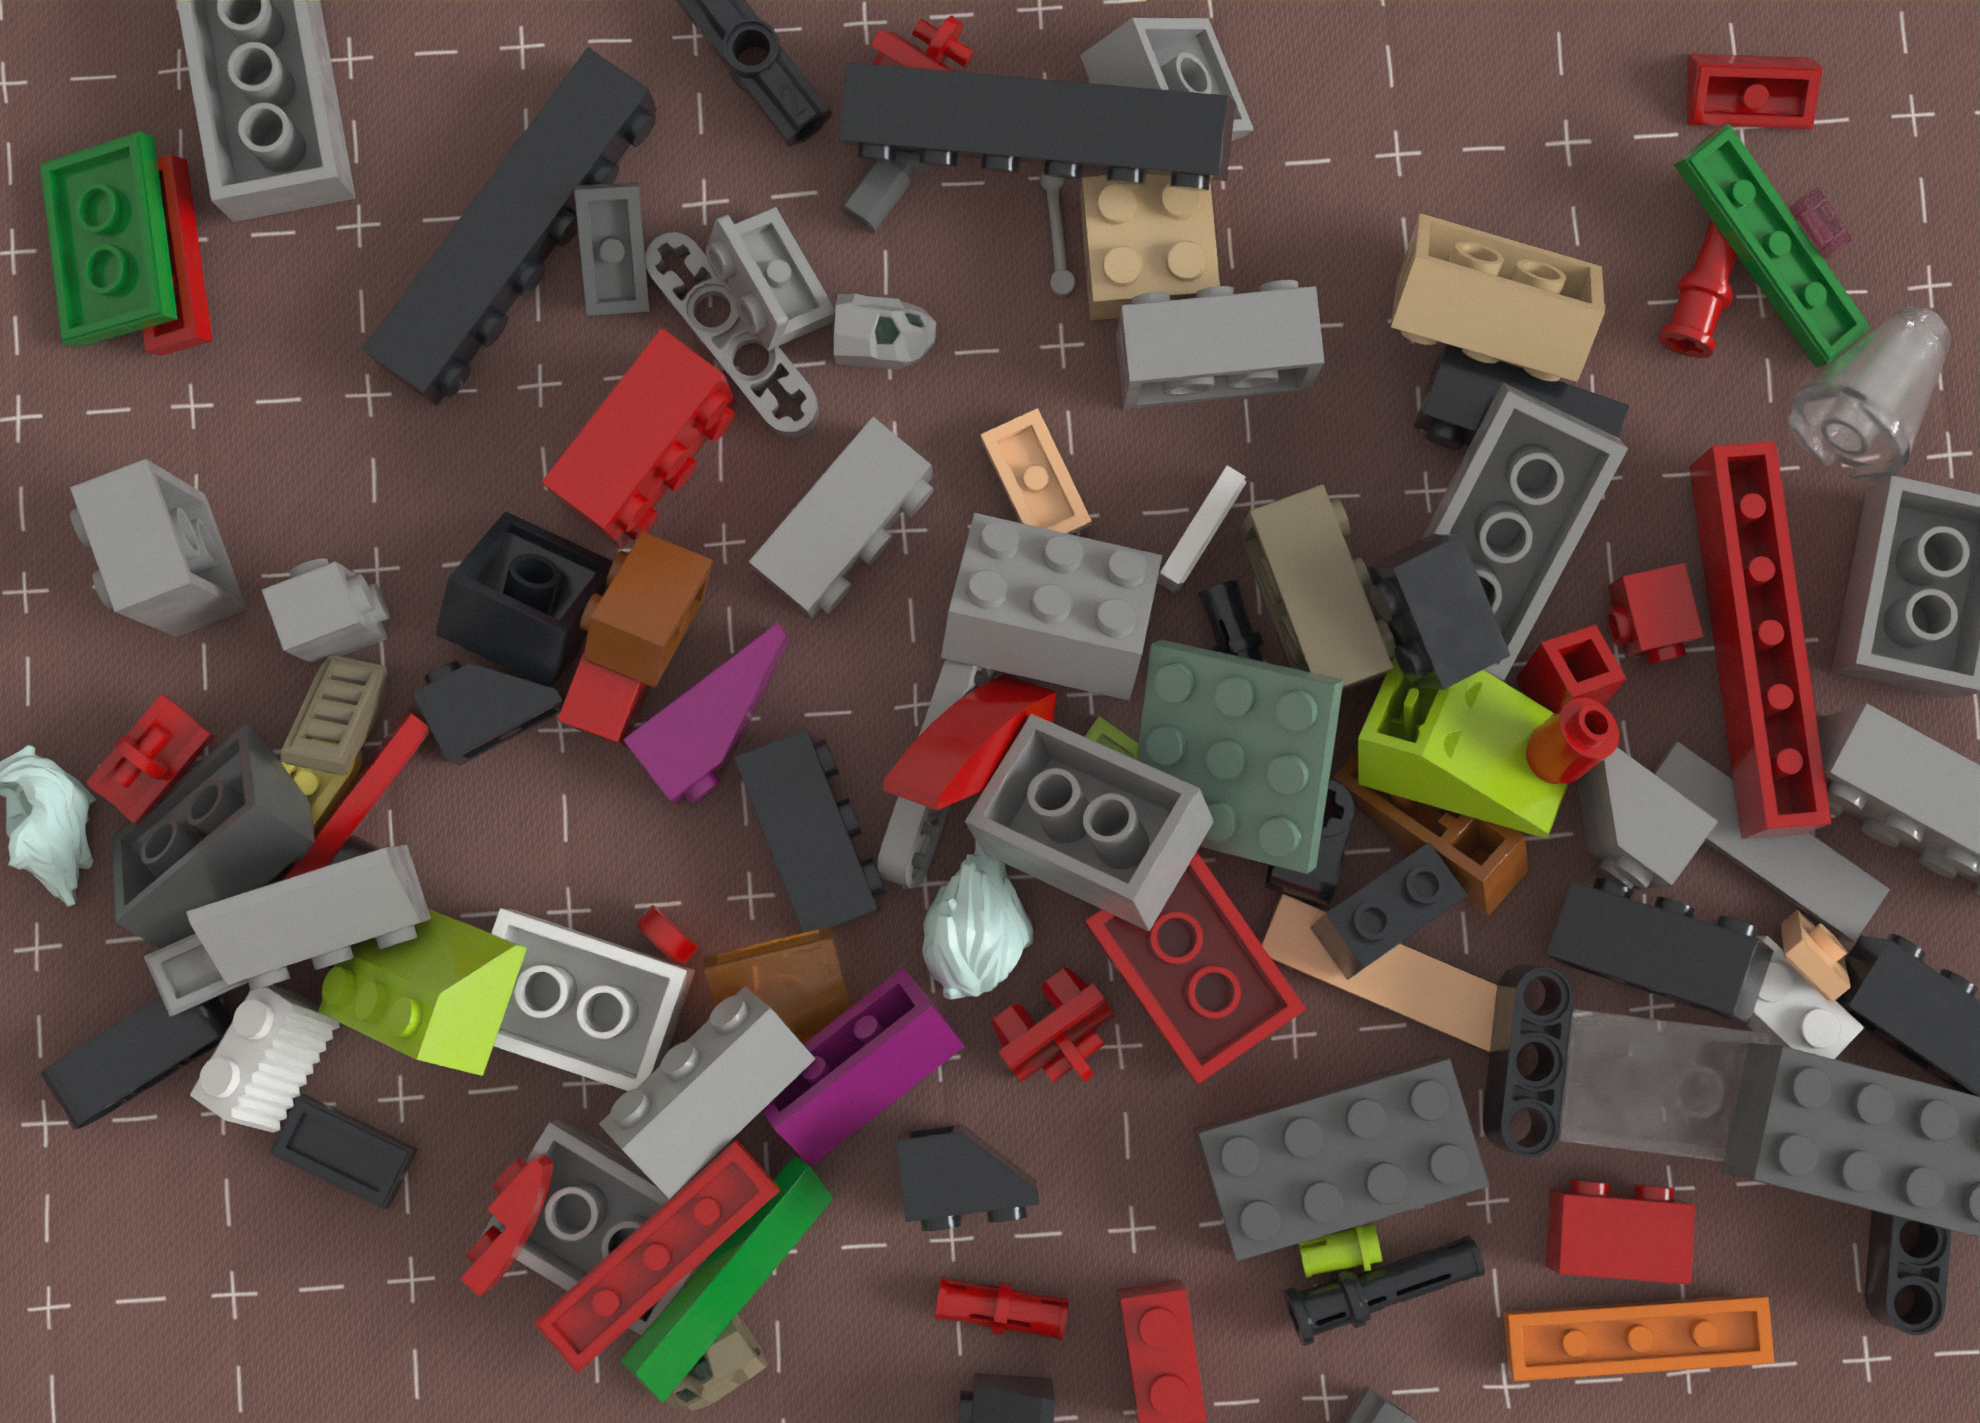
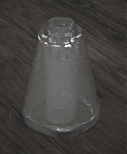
(1874, 396)

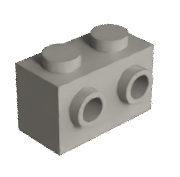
(326, 611)

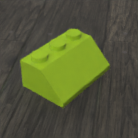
(428, 995)

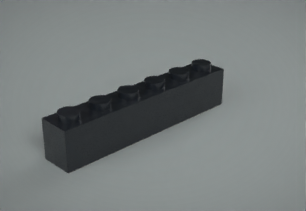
(1039, 123)
(512, 228)

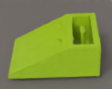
(1459, 750)

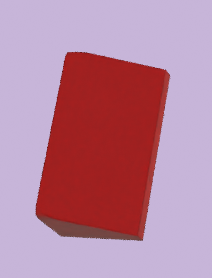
(1752, 91)

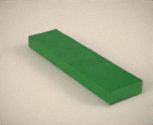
(1772, 245)
(726, 1282)

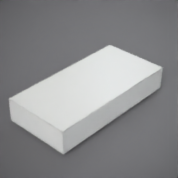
(1201, 529)

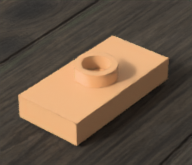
(1815, 955)

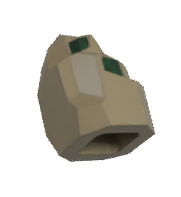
(722, 1368)

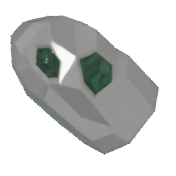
(880, 332)

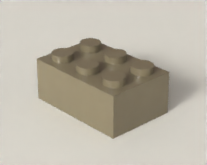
(1316, 589)

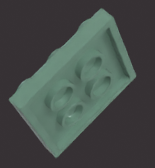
(1251, 742)

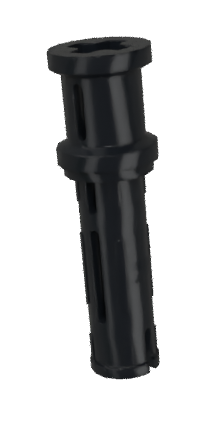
(1354, 1297)

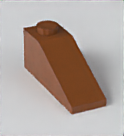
(1480, 854)

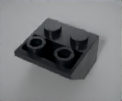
(958, 1174)

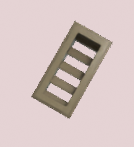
(340, 709)

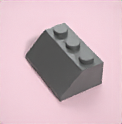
(209, 839)

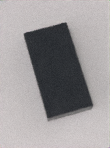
(343, 1151)

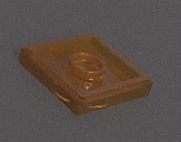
(791, 974)

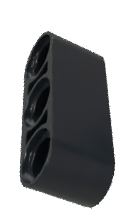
(132, 1058)
(1542, 1089)
(1892, 1268)

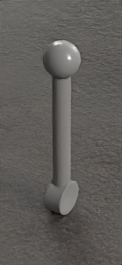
(1062, 280)

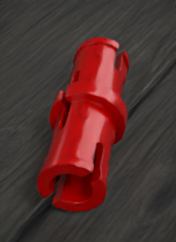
(1002, 1308)

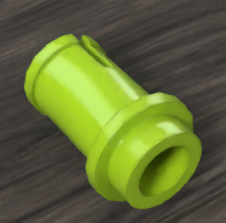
(1341, 1250)

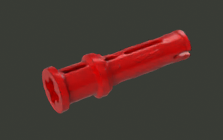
(1701, 298)

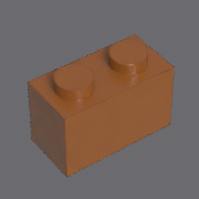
(646, 608)

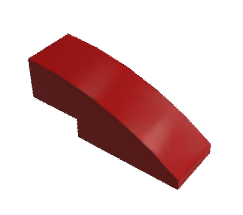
(967, 742)

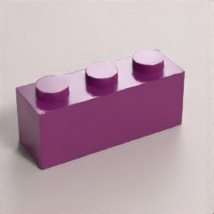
(862, 1066)

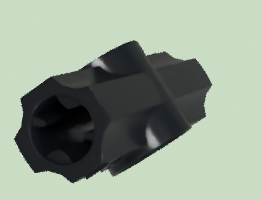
(774, 84)

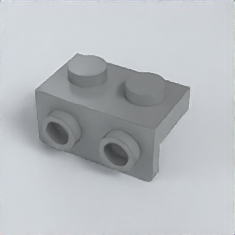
(770, 278)

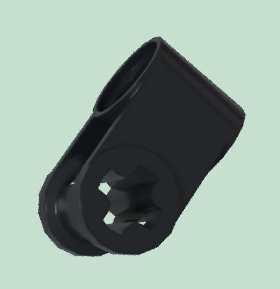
(1322, 881)

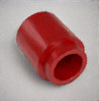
(1572, 741)

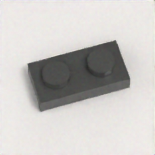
(612, 248)

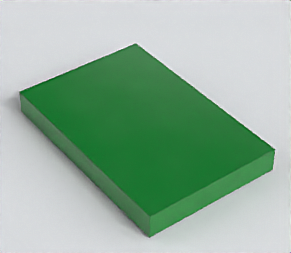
(108, 240)

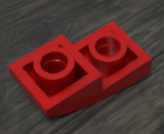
(517, 1207)

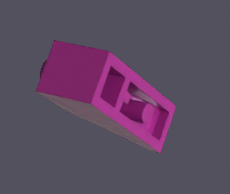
(703, 727)

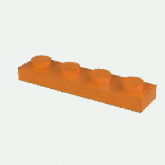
(1638, 1337)

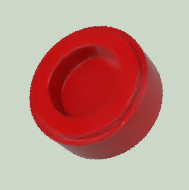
(667, 935)

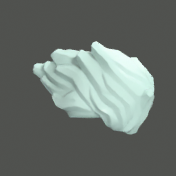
(46, 821)
(975, 928)

